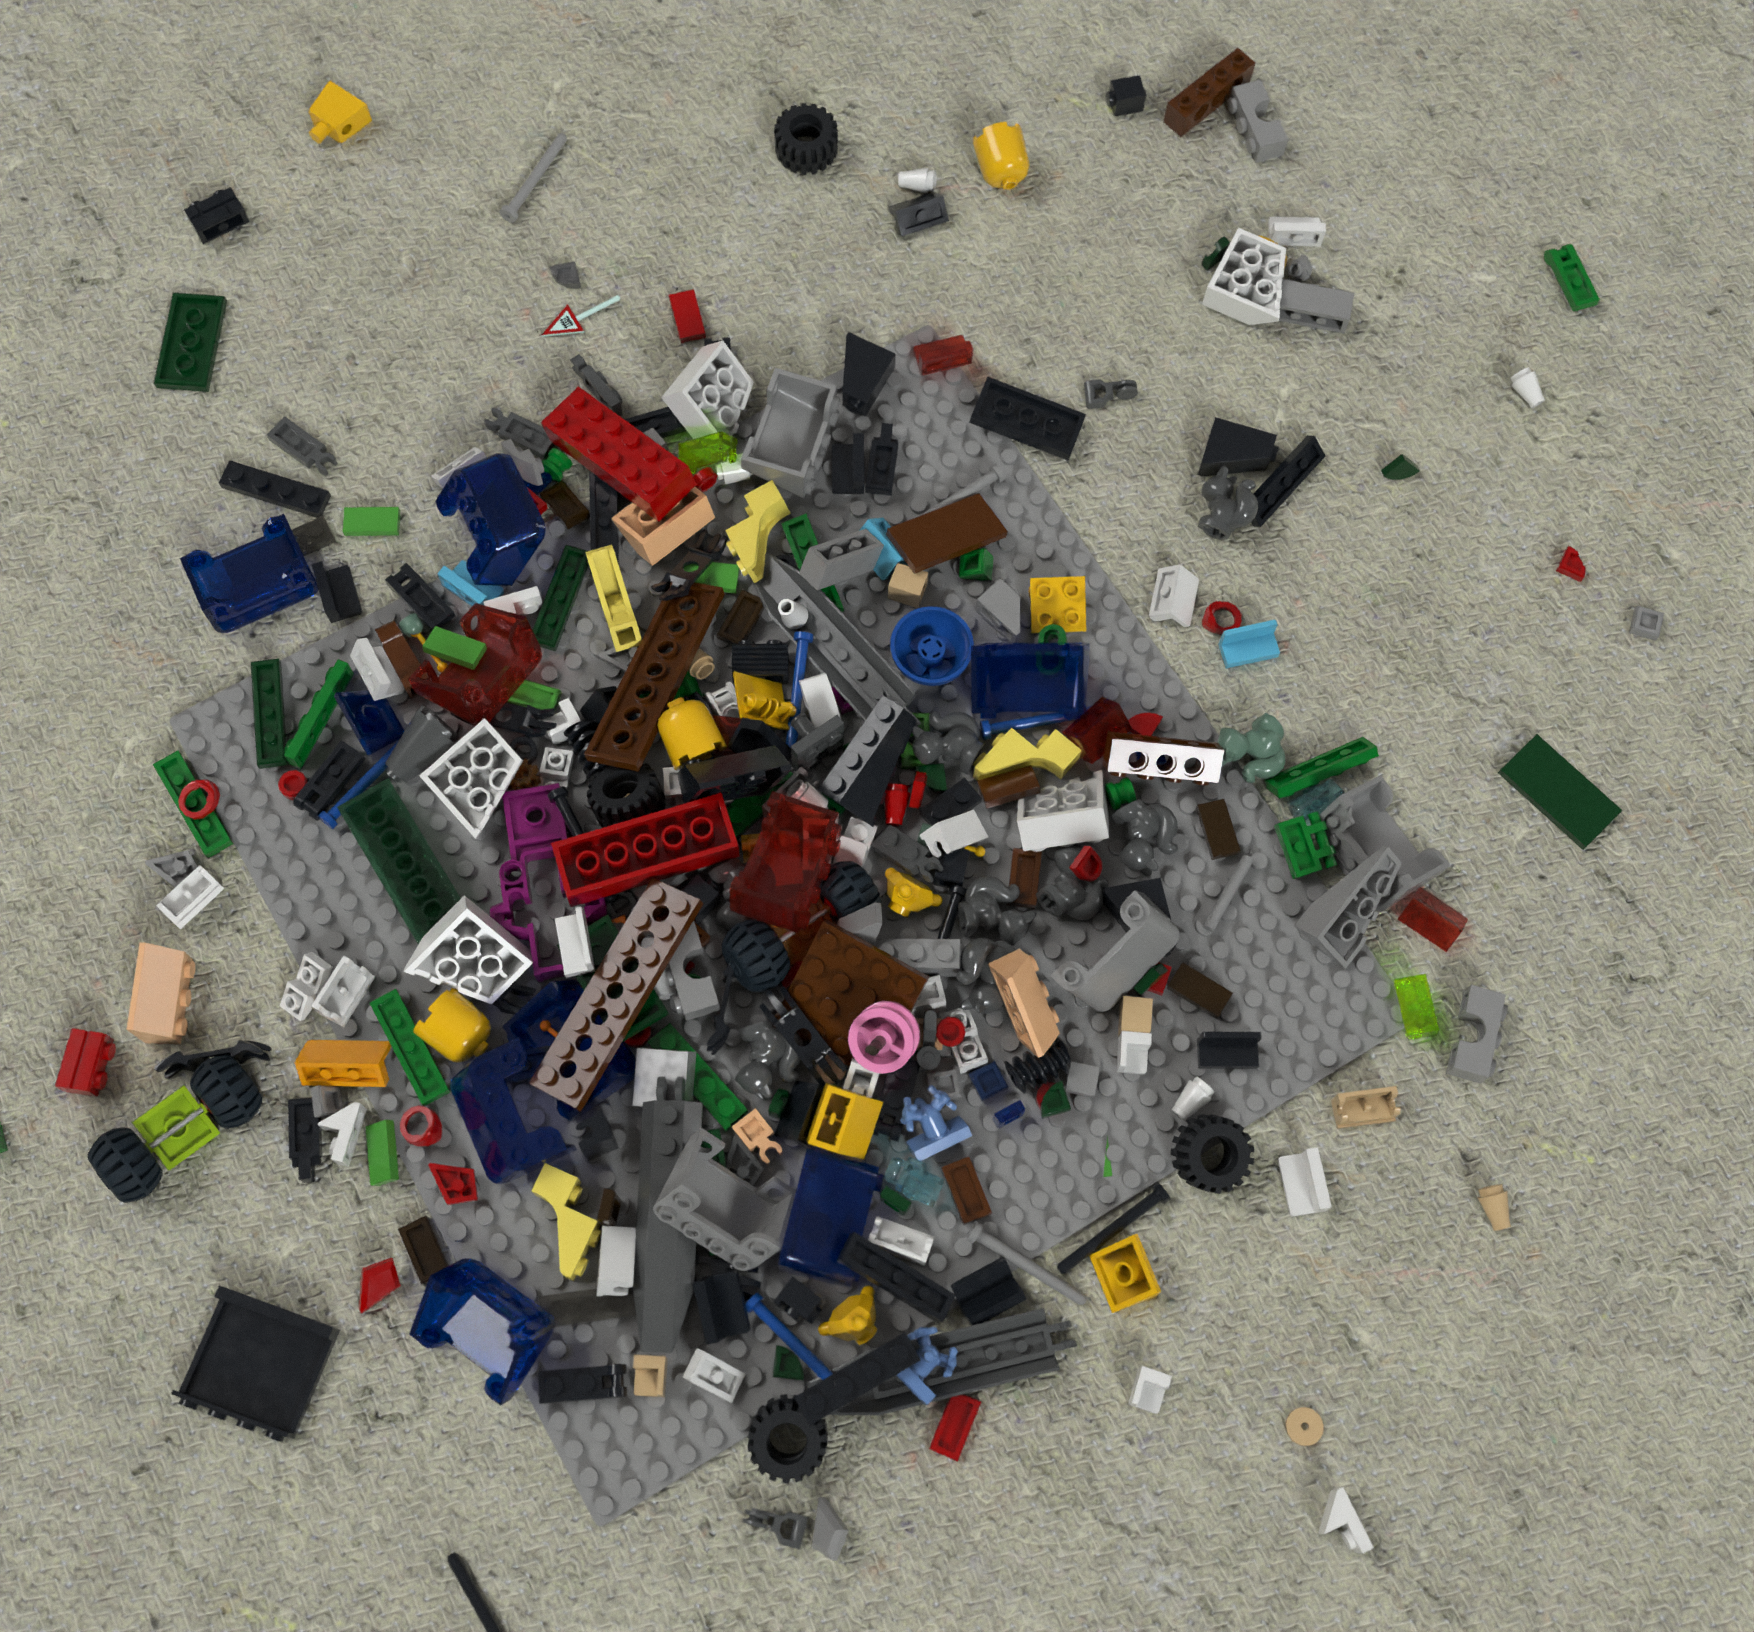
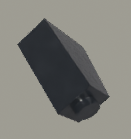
(865, 373)
(1237, 448)
(1116, 895)

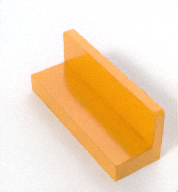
(343, 1063)

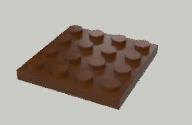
(843, 979)

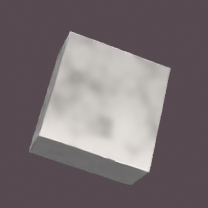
(661, 1062)

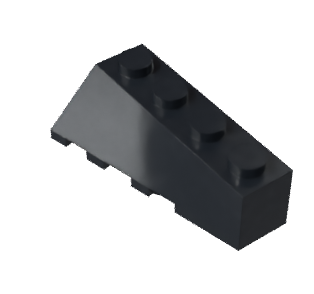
(870, 760)

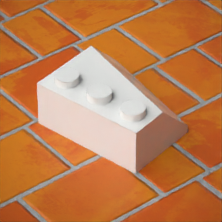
(1248, 280)
(710, 392)
(474, 775)
(1064, 815)
(470, 953)

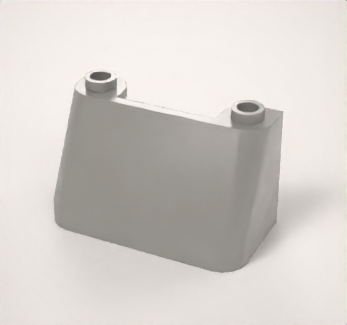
(1361, 826)
(1127, 961)

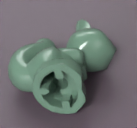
(1261, 743)

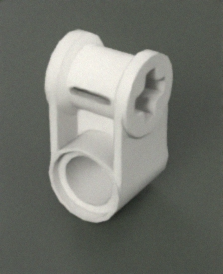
(724, 701)

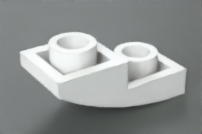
(819, 699)
(556, 767)
(303, 990)
(970, 1052)

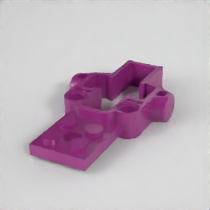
(531, 843)

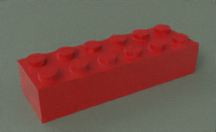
(619, 453)
(644, 849)

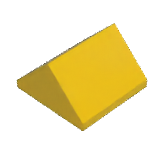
(1125, 1273)

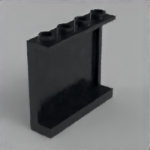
(257, 1365)

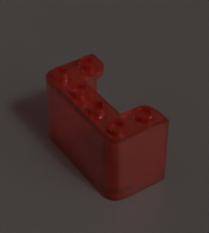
(787, 864)

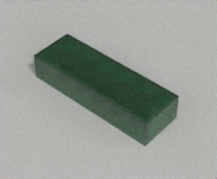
(400, 857)

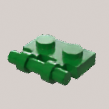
(1299, 847)

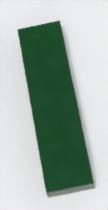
(560, 597)
(268, 713)

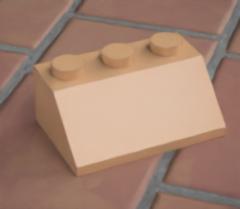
(657, 539)
(160, 994)
(1026, 1000)

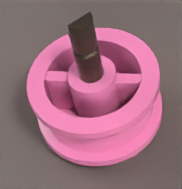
(884, 1037)

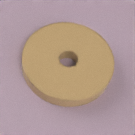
(1313, 1421)

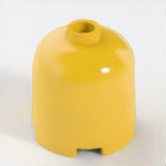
(1002, 155)
(689, 732)
(455, 1027)

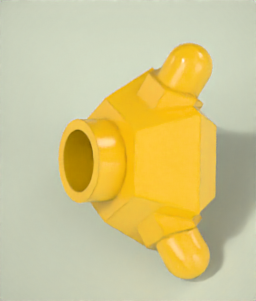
(908, 893)
(853, 1318)

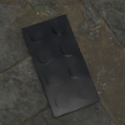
(1027, 418)

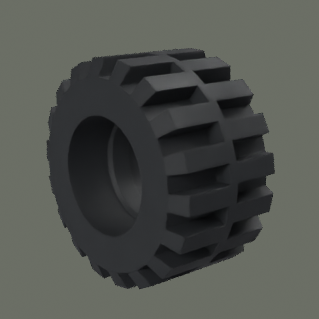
(804, 122)
(614, 783)
(1235, 1157)
(778, 1463)

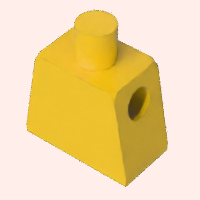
(337, 114)

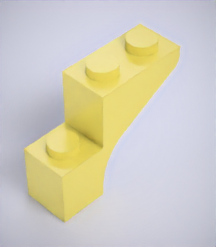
(750, 536)
(613, 598)
(1013, 752)
(575, 1229)

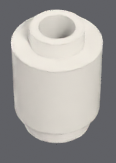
(732, 472)
(807, 793)

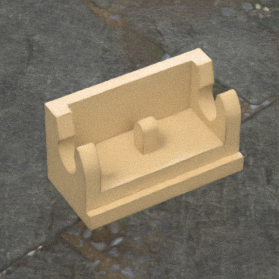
(1365, 1107)

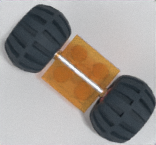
(767, 951)

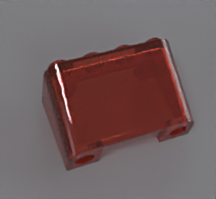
(502, 669)

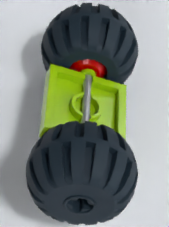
(175, 1128)

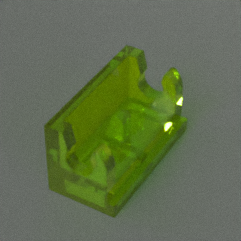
(708, 450)
(1416, 1007)

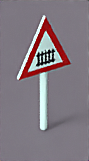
(567, 322)

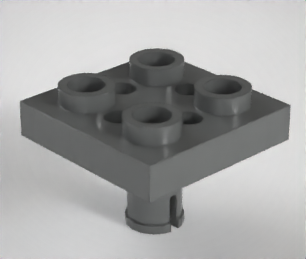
(815, 743)

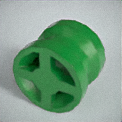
(556, 464)
(1120, 793)

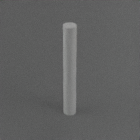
(1228, 893)

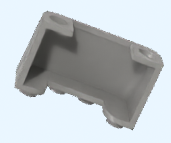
(792, 432)
(721, 1208)

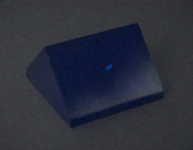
(370, 720)

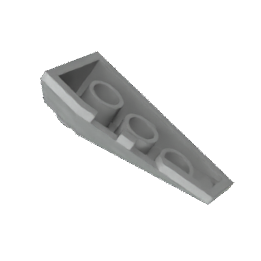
(1343, 913)

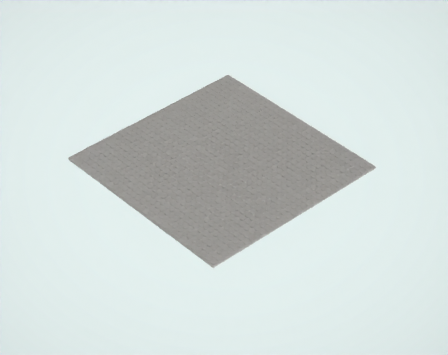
(1035, 1171)

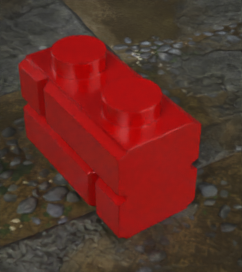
(85, 1062)

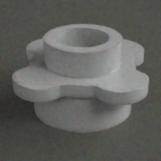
(1304, 268)

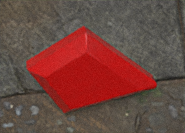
(455, 1183)
(377, 1283)

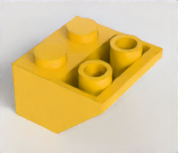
(844, 1121)

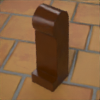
(399, 654)

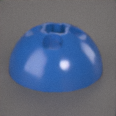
(933, 633)

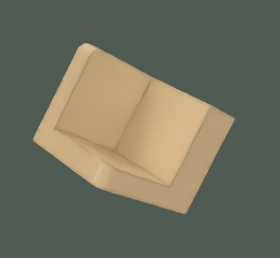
(907, 586)
(1135, 1014)
(650, 1375)

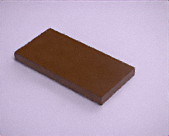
(946, 533)

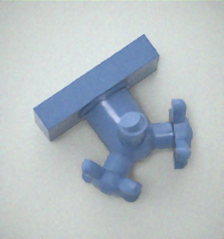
(937, 1133)
(930, 1357)

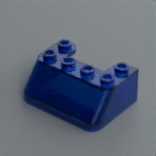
(498, 517)
(494, 1119)

